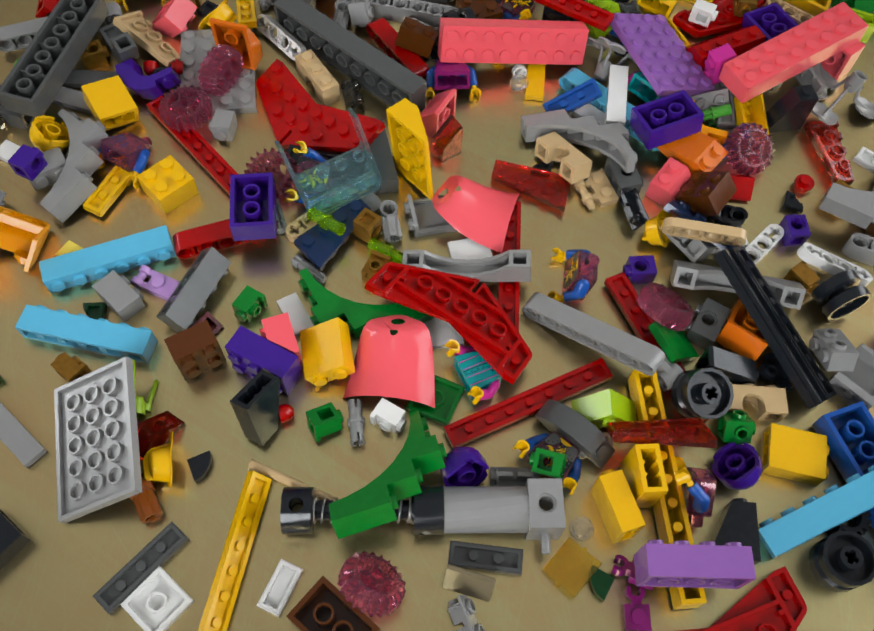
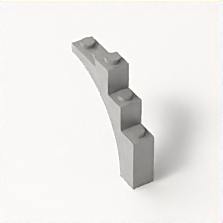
(585, 131)
(82, 161)
(849, 204)

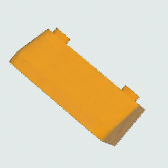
(22, 236)

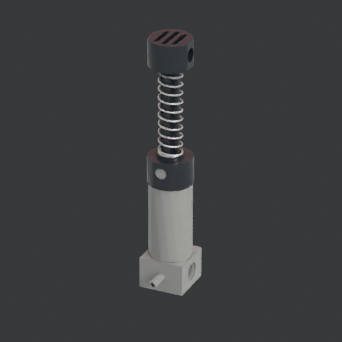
(453, 510)

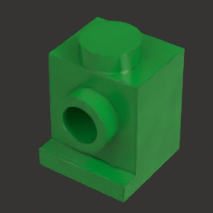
(248, 304)
(324, 420)
(558, 462)

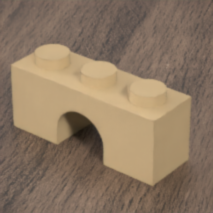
(314, 71)
(574, 164)
(767, 400)

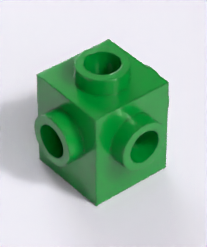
(736, 427)

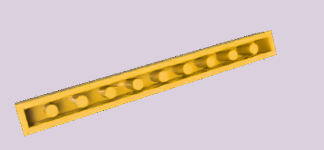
(670, 510)

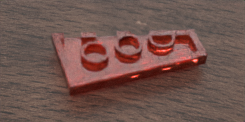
(829, 148)
(533, 182)
(673, 432)

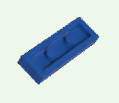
(575, 97)

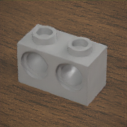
(695, 250)

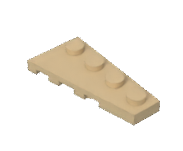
(144, 35)

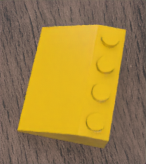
(410, 145)

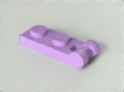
(158, 285)

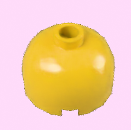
(48, 134)

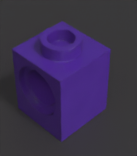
(27, 162)
(795, 230)
(647, 268)

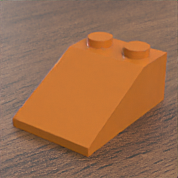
(240, 38)
(695, 151)
(741, 333)

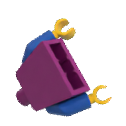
(451, 76)

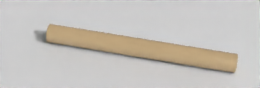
(284, 479)

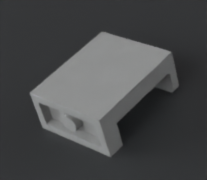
(424, 218)
(859, 384)

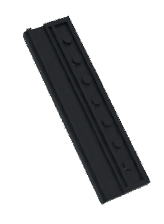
(775, 326)

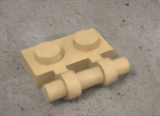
(601, 190)

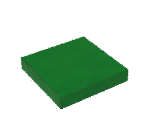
(673, 343)
(446, 401)

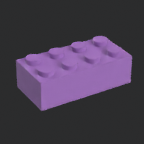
(694, 565)

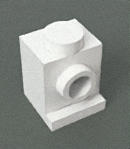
(703, 13)
(388, 416)

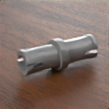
(356, 422)

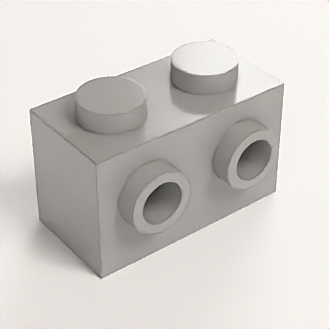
(833, 349)

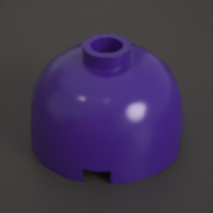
(737, 466)
(464, 467)

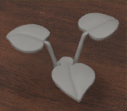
(602, 68)
(852, 84)

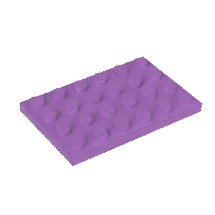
(660, 54)

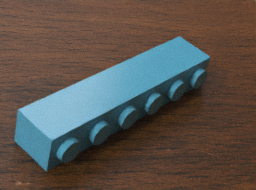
(99, 260)
(86, 333)
(818, 514)

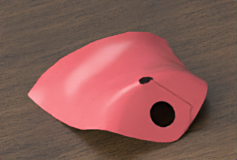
(476, 210)
(394, 364)

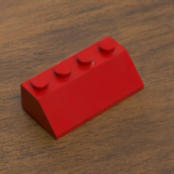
(740, 40)

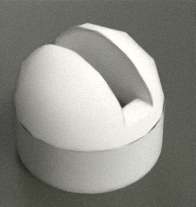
(519, 69)

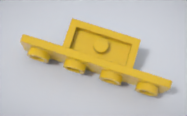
(751, 111)

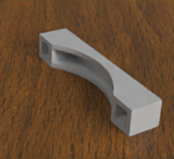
(504, 267)
(705, 277)

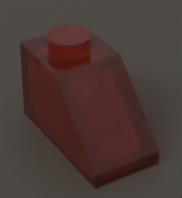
(447, 140)
(156, 431)

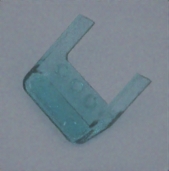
(339, 178)

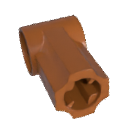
(147, 502)

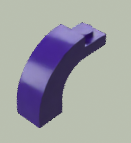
(149, 86)

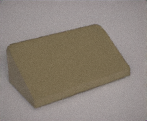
(468, 582)

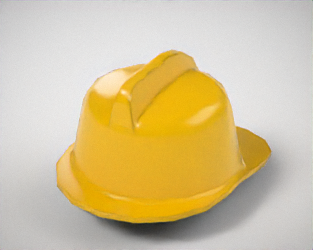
(222, 12)
(653, 230)
(158, 464)

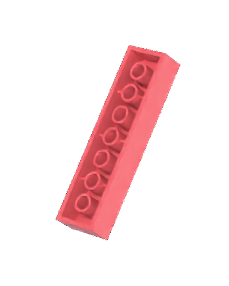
(512, 41)
(792, 52)

